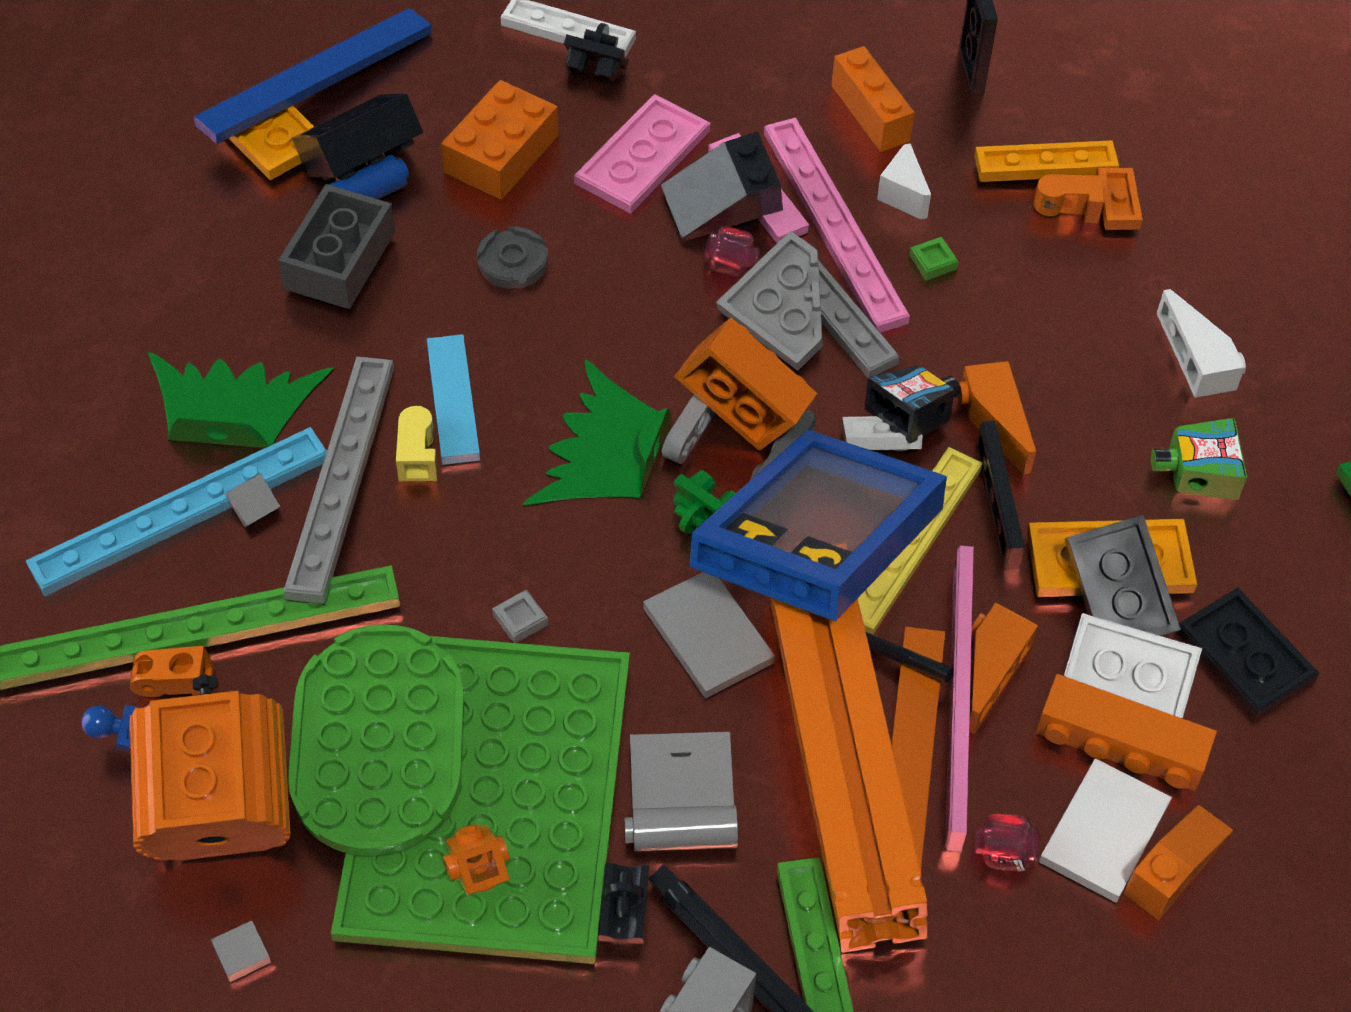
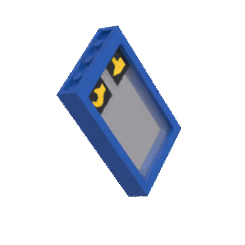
(818, 524)

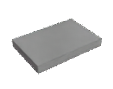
(708, 633)

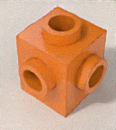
(488, 861)

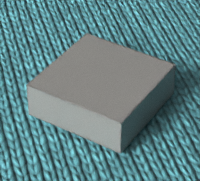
(252, 500)
(520, 616)
(240, 951)

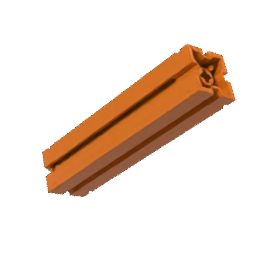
(851, 778)

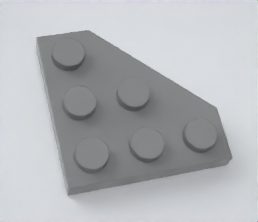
(781, 301)

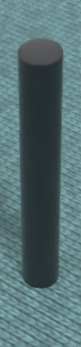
(909, 658)

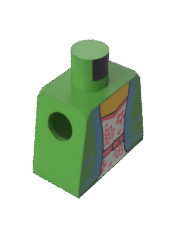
(1204, 459)

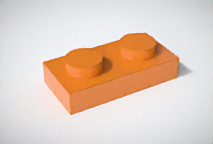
(1121, 200)

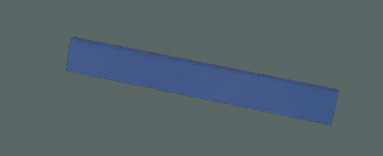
(311, 75)

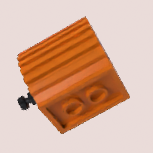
(208, 775)

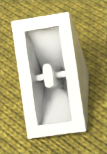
(904, 184)

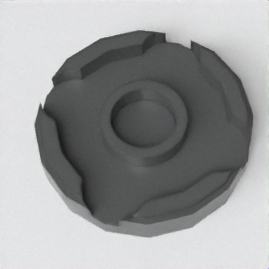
(512, 257)

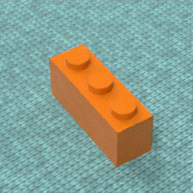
(872, 99)

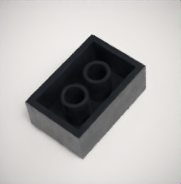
(358, 136)

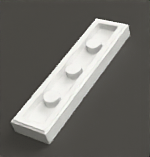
(556, 23)

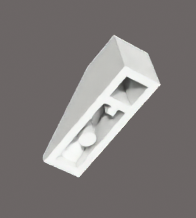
(1200, 347)

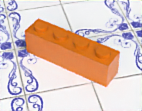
(1126, 732)

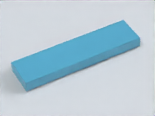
(453, 399)

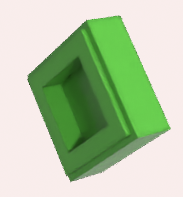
(933, 258)

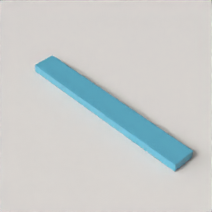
(172, 512)

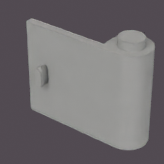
(682, 792)

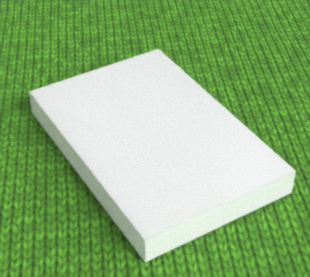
(1133, 664)
(1105, 830)

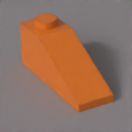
(993, 396)
(996, 653)
(1176, 861)

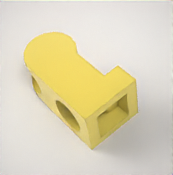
(414, 437)

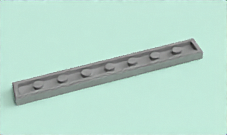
(339, 481)

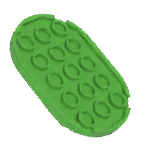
(377, 740)

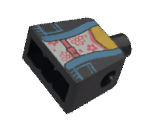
(911, 400)

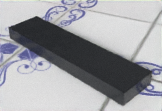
(1000, 495)

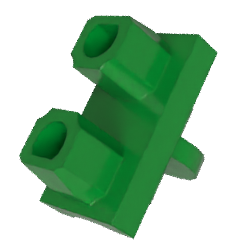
(696, 500)

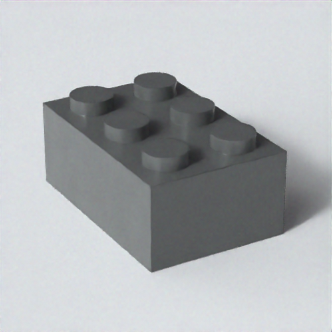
(337, 246)

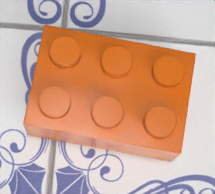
(500, 139)
(745, 384)

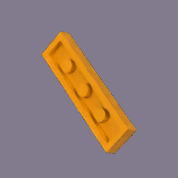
(1038, 160)

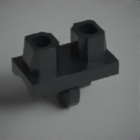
(597, 47)
(624, 904)

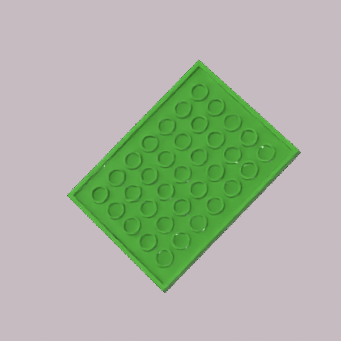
(540, 775)

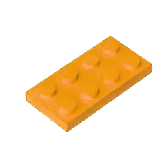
(1055, 573)

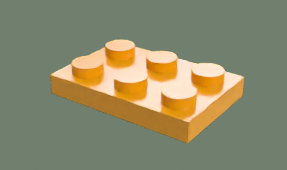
(270, 142)

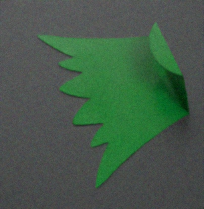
(229, 409)
(613, 445)

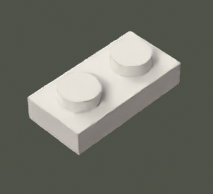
(873, 434)

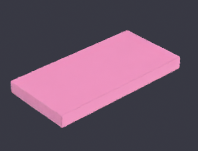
(642, 153)

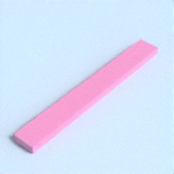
(836, 225)
(959, 701)

